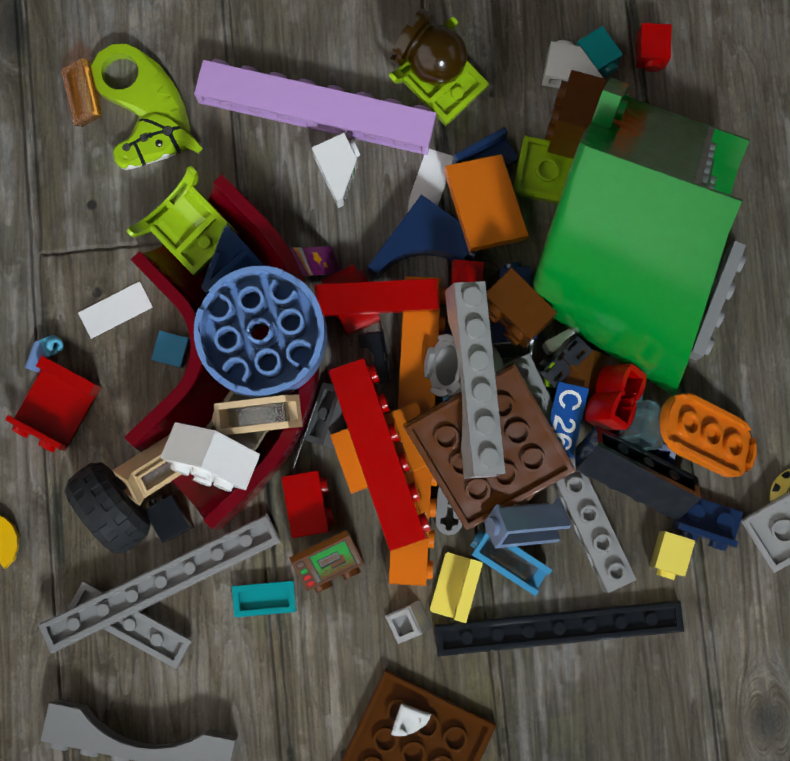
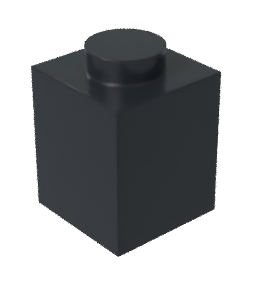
(168, 517)

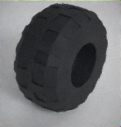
(104, 508)

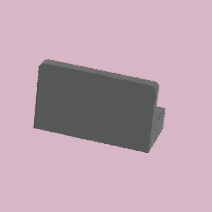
(326, 418)

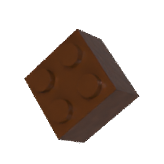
(573, 112)
(518, 309)

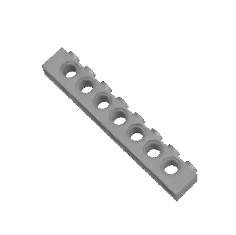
(582, 504)

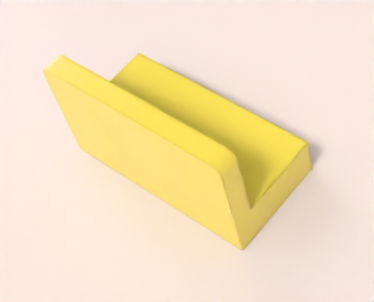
(456, 587)

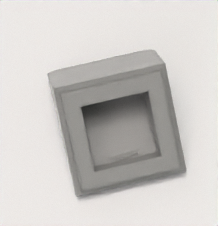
(408, 622)

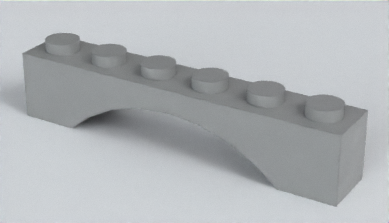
(481, 421)
(77, 727)

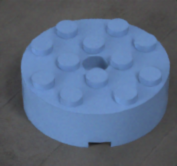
(240, 305)

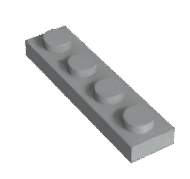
(721, 289)
(142, 631)

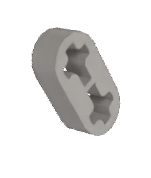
(441, 512)

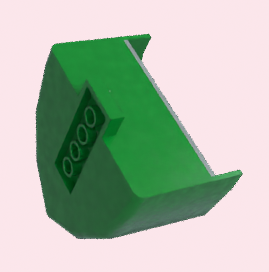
(641, 232)

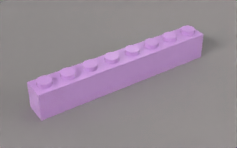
(315, 106)

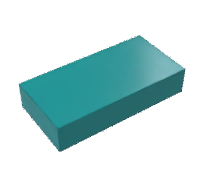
(264, 598)

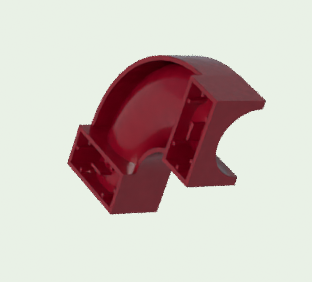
(198, 391)

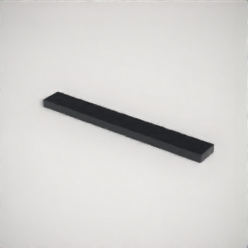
(559, 628)

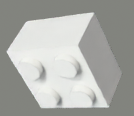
(209, 457)

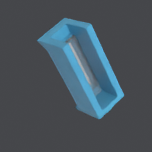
(510, 562)

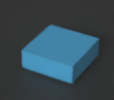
(170, 349)

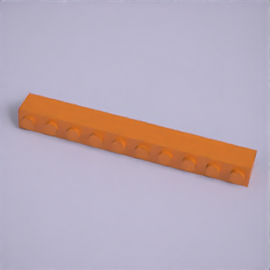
(419, 333)

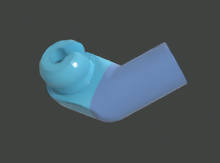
(44, 347)

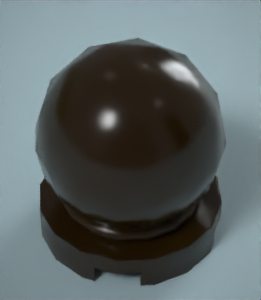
(433, 51)

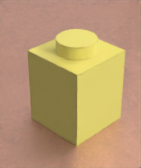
(671, 555)

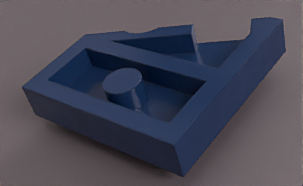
(229, 255)

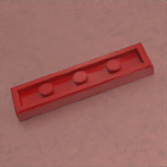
(377, 297)

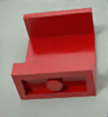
(54, 406)

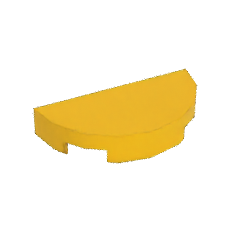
(8, 542)

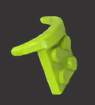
(446, 99)
(185, 224)

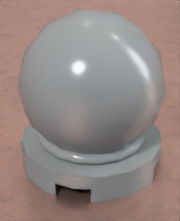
(443, 367)

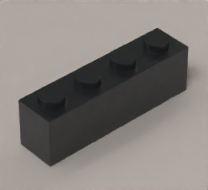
(637, 473)

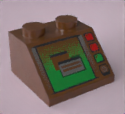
(327, 561)

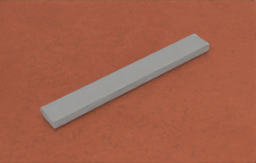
(158, 583)

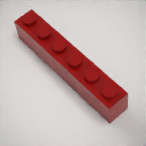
(378, 454)

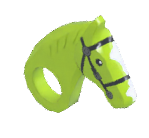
(163, 119)

